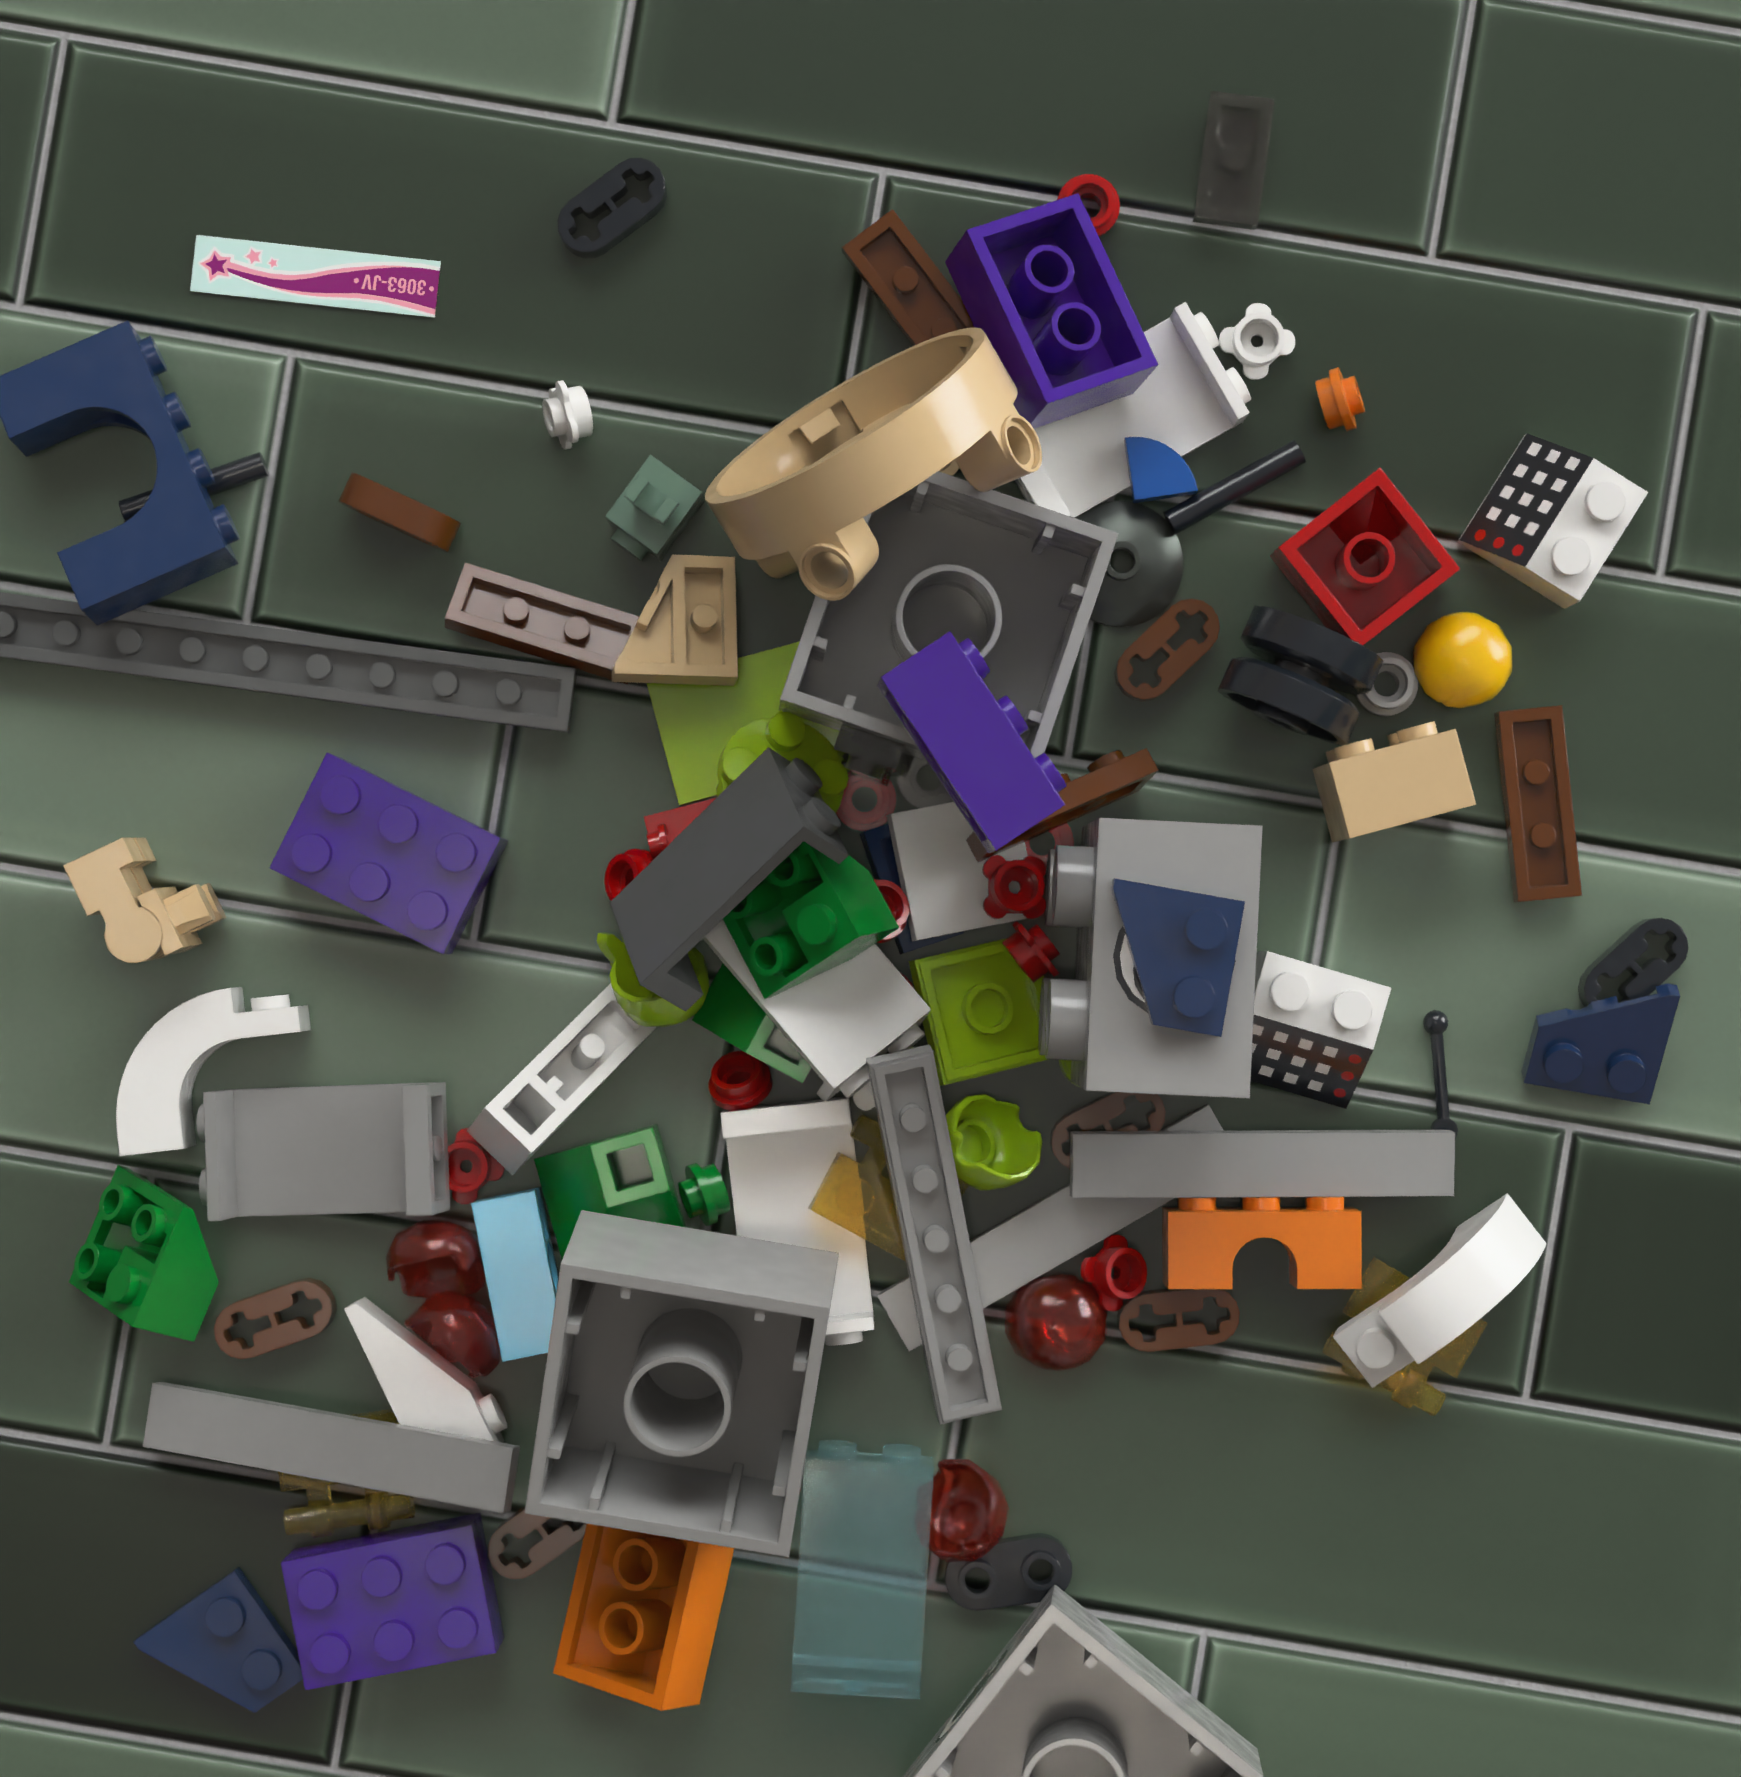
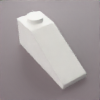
(557, 1082)
(420, 1382)

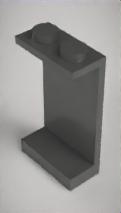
(717, 865)

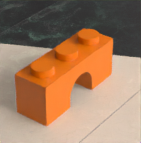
(1318, 1238)

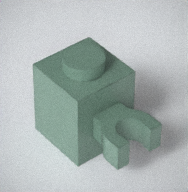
(653, 510)

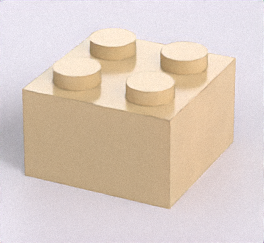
(1393, 785)

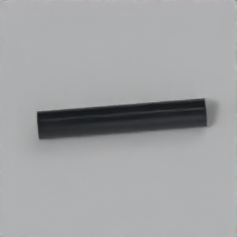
(226, 478)
(1234, 487)

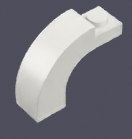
(161, 1073)
(1445, 1297)

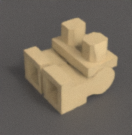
(139, 919)

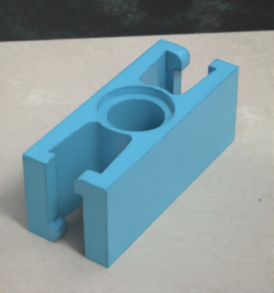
(518, 1270)

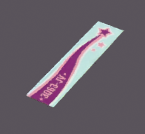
(315, 276)

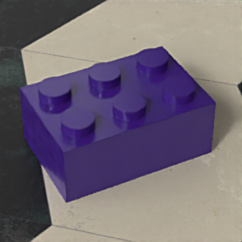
(1052, 310)
(973, 740)
(388, 854)
(392, 1601)

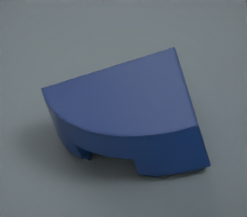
(1156, 471)

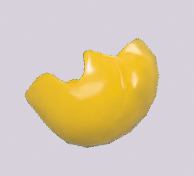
(1462, 659)

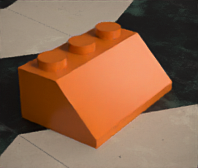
(643, 1616)

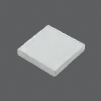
(941, 872)

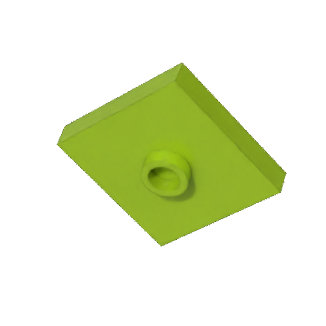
(980, 1011)

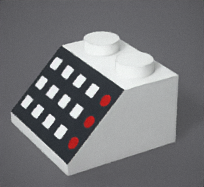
(1552, 519)
(1313, 1028)

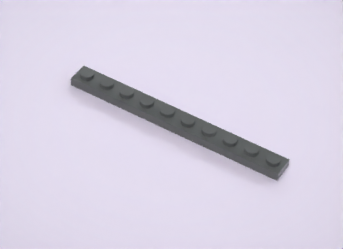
(289, 663)

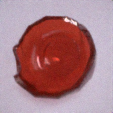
(436, 1259)
(1056, 1322)
(458, 1331)
(965, 1511)

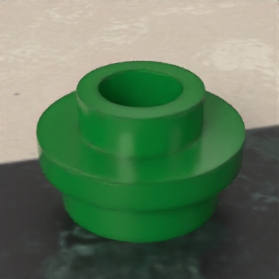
(704, 1193)

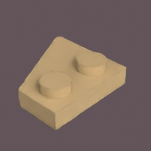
(686, 627)

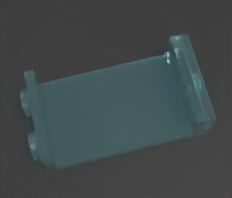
(862, 1571)

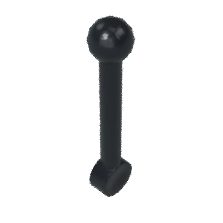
(1436, 1023)

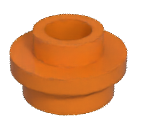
(1339, 400)

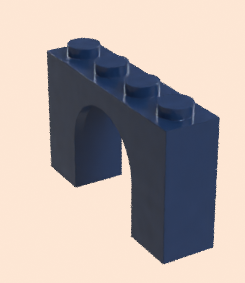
(178, 530)

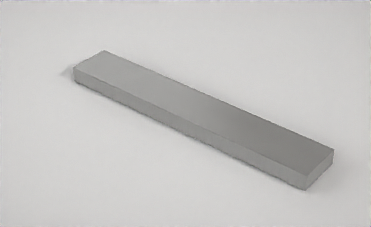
(1261, 1163)
(934, 1233)
(1039, 1239)
(332, 1447)

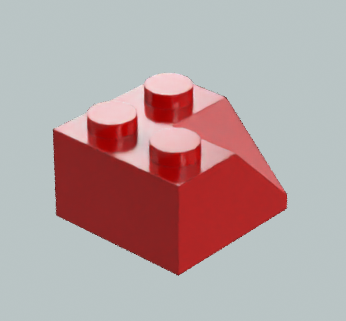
(1365, 560)

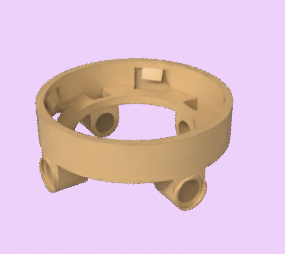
(812, 478)

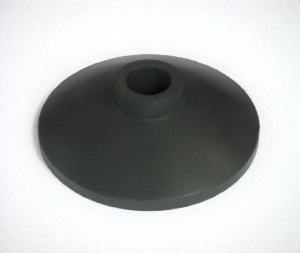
(1156, 570)

